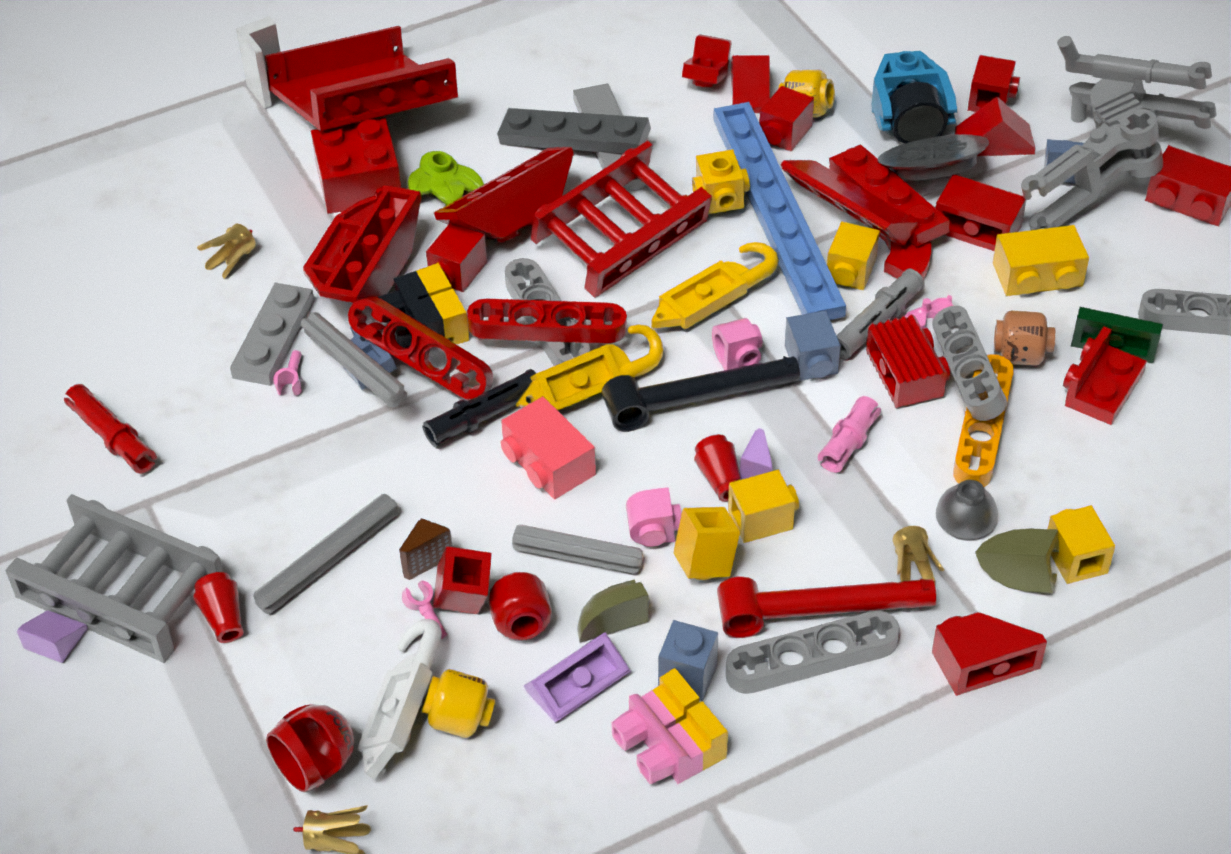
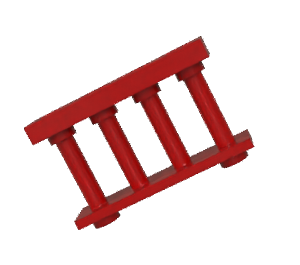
(630, 249)

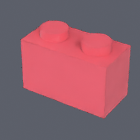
(548, 448)

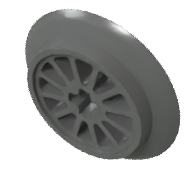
(934, 156)

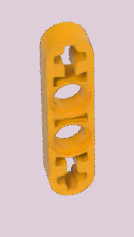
(987, 449)

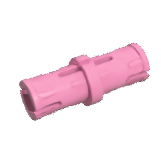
(849, 434)

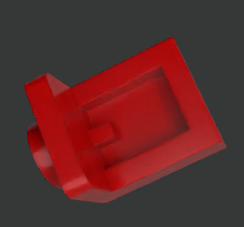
(708, 61)

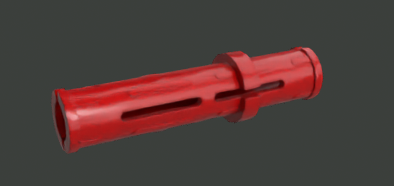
(118, 437)

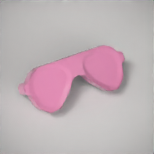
(930, 309)

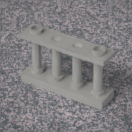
(112, 614)

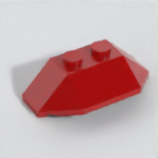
(513, 197)
(365, 246)

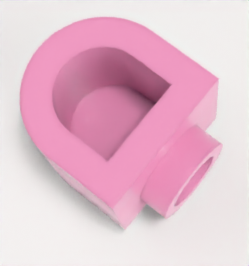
(737, 343)
(652, 517)

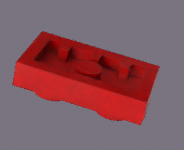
(1102, 379)

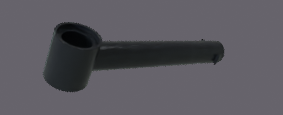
(631, 404)

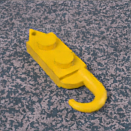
(712, 289)
(589, 372)

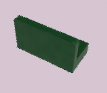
(1128, 333)

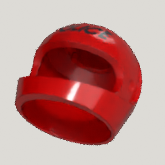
(310, 745)

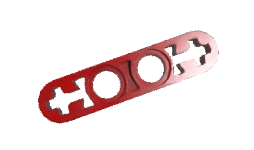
(547, 316)
(422, 342)

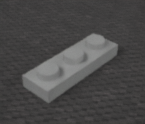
(272, 334)

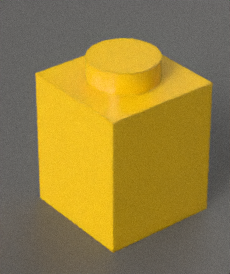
(853, 255)
(762, 505)
(706, 542)
(1083, 544)

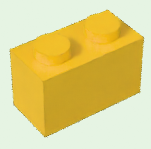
(1040, 260)

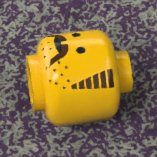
(813, 84)
(458, 703)

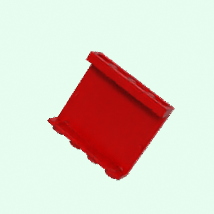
(357, 79)

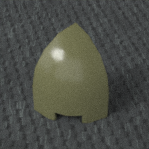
(1021, 559)
(613, 610)

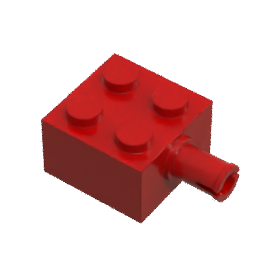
(354, 162)

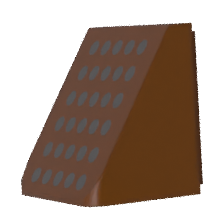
(423, 548)

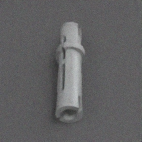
(903, 289)

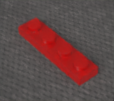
(865, 171)

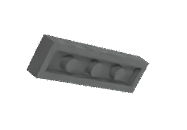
(573, 130)

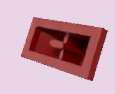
(750, 80)
(1002, 127)

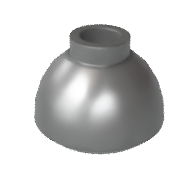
(967, 510)

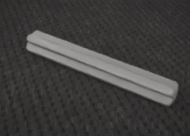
(354, 359)
(325, 553)

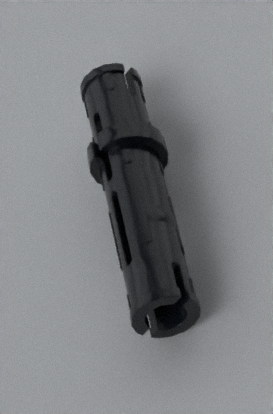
(468, 414)

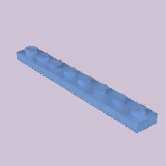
(779, 213)

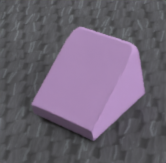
(756, 456)
(51, 635)

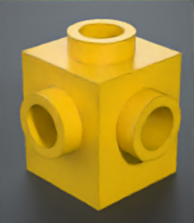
(722, 179)

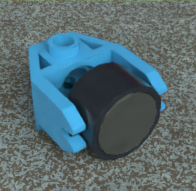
(912, 96)

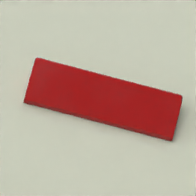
(852, 199)

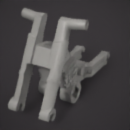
(1124, 127)

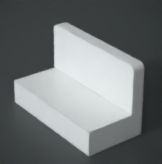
(255, 42)

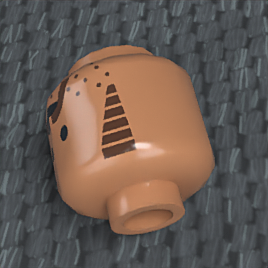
(1024, 337)

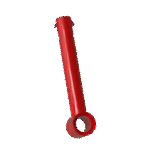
(745, 607)

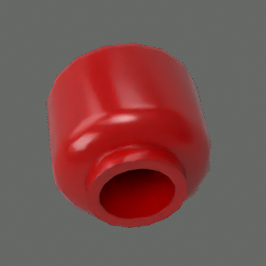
(520, 606)

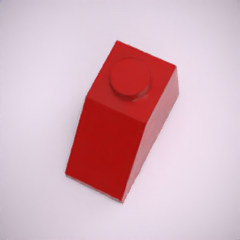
(985, 651)

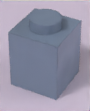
(813, 344)
(692, 653)

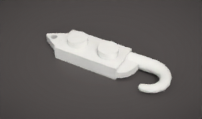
(399, 699)

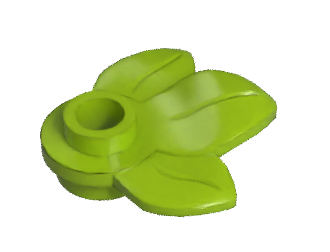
(443, 177)

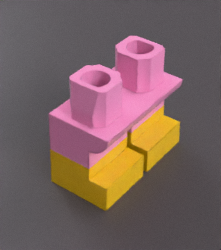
(675, 727)

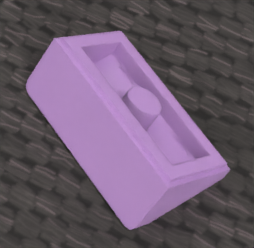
(577, 677)

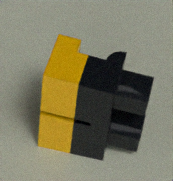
(431, 301)

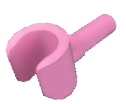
(289, 375)
(424, 606)

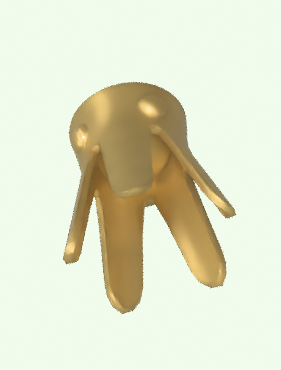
(236, 242)
(913, 545)
(322, 829)

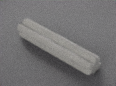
(577, 549)

